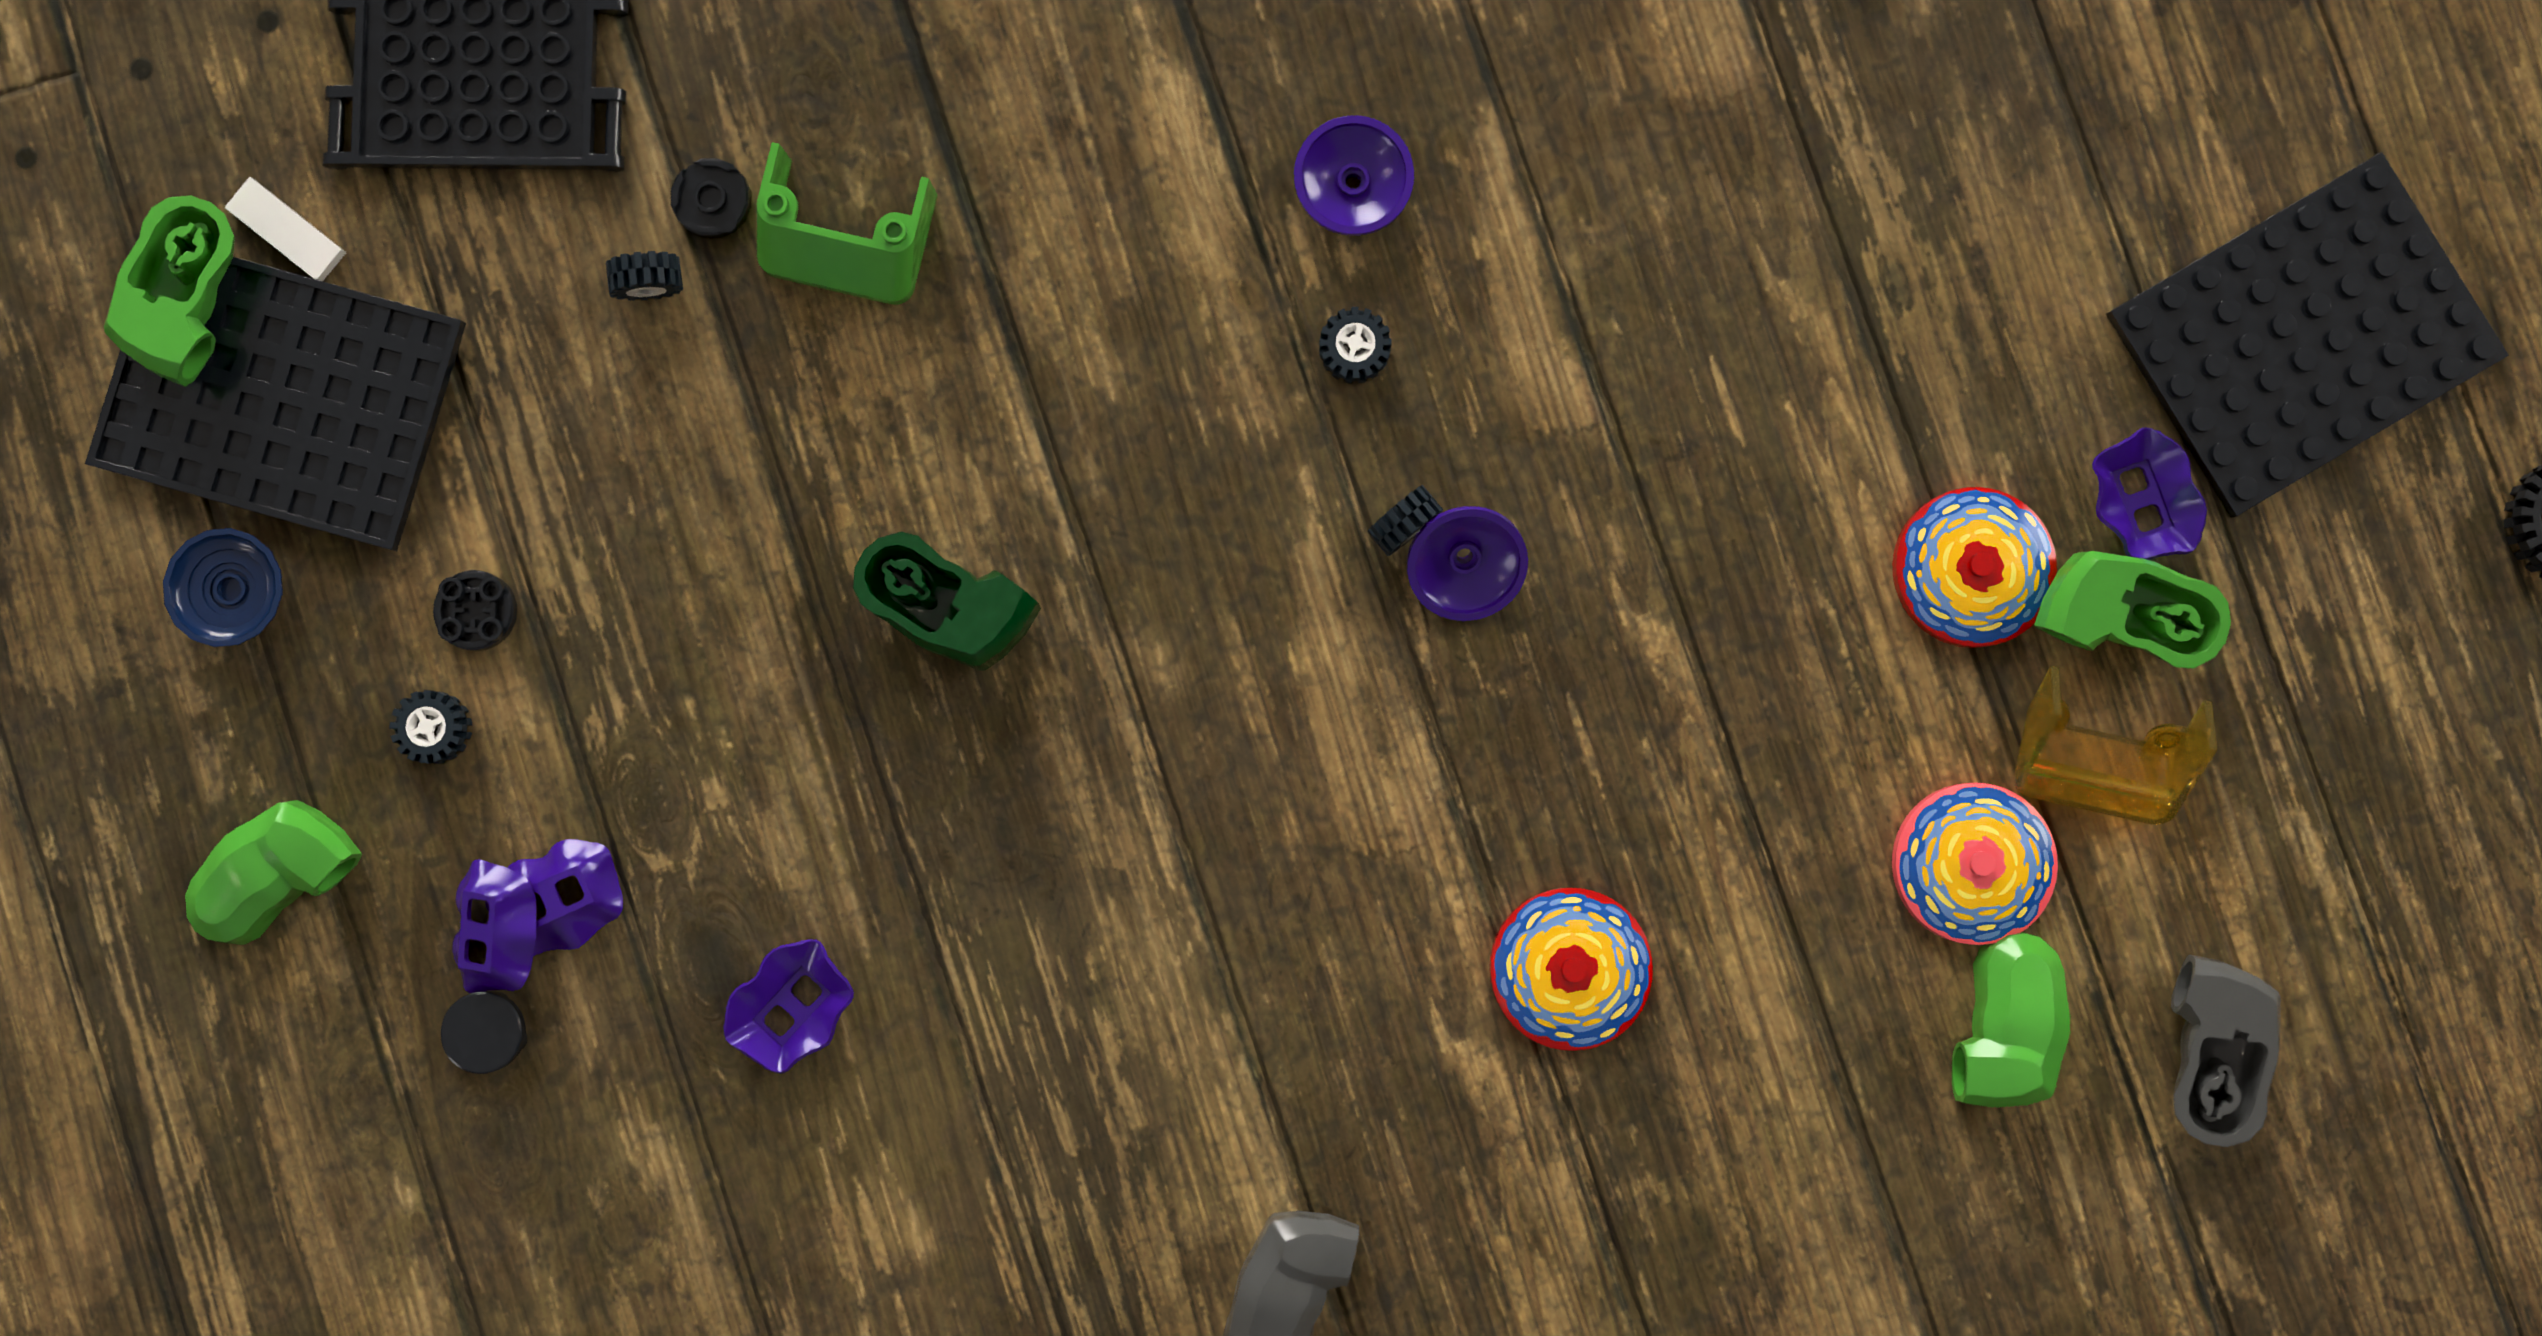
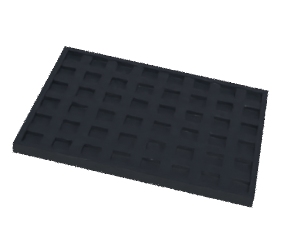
(2307, 335)
(300, 413)

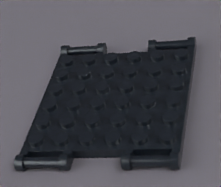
(475, 86)

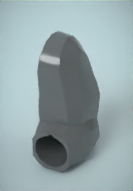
(2225, 1050)
(1290, 1273)

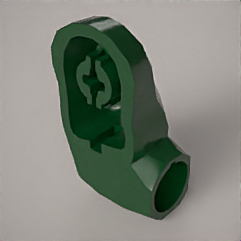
(942, 602)

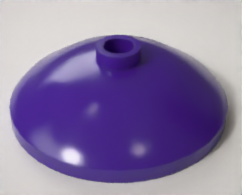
(1361, 150)
(1471, 584)

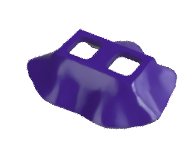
(2168, 489)
(602, 902)
(507, 935)
(773, 986)

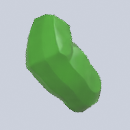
(171, 288)
(2135, 606)
(266, 869)
(2016, 1025)

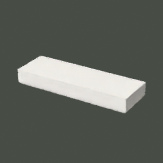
(285, 229)

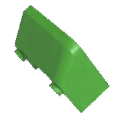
(836, 261)

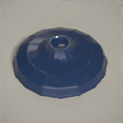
(222, 587)

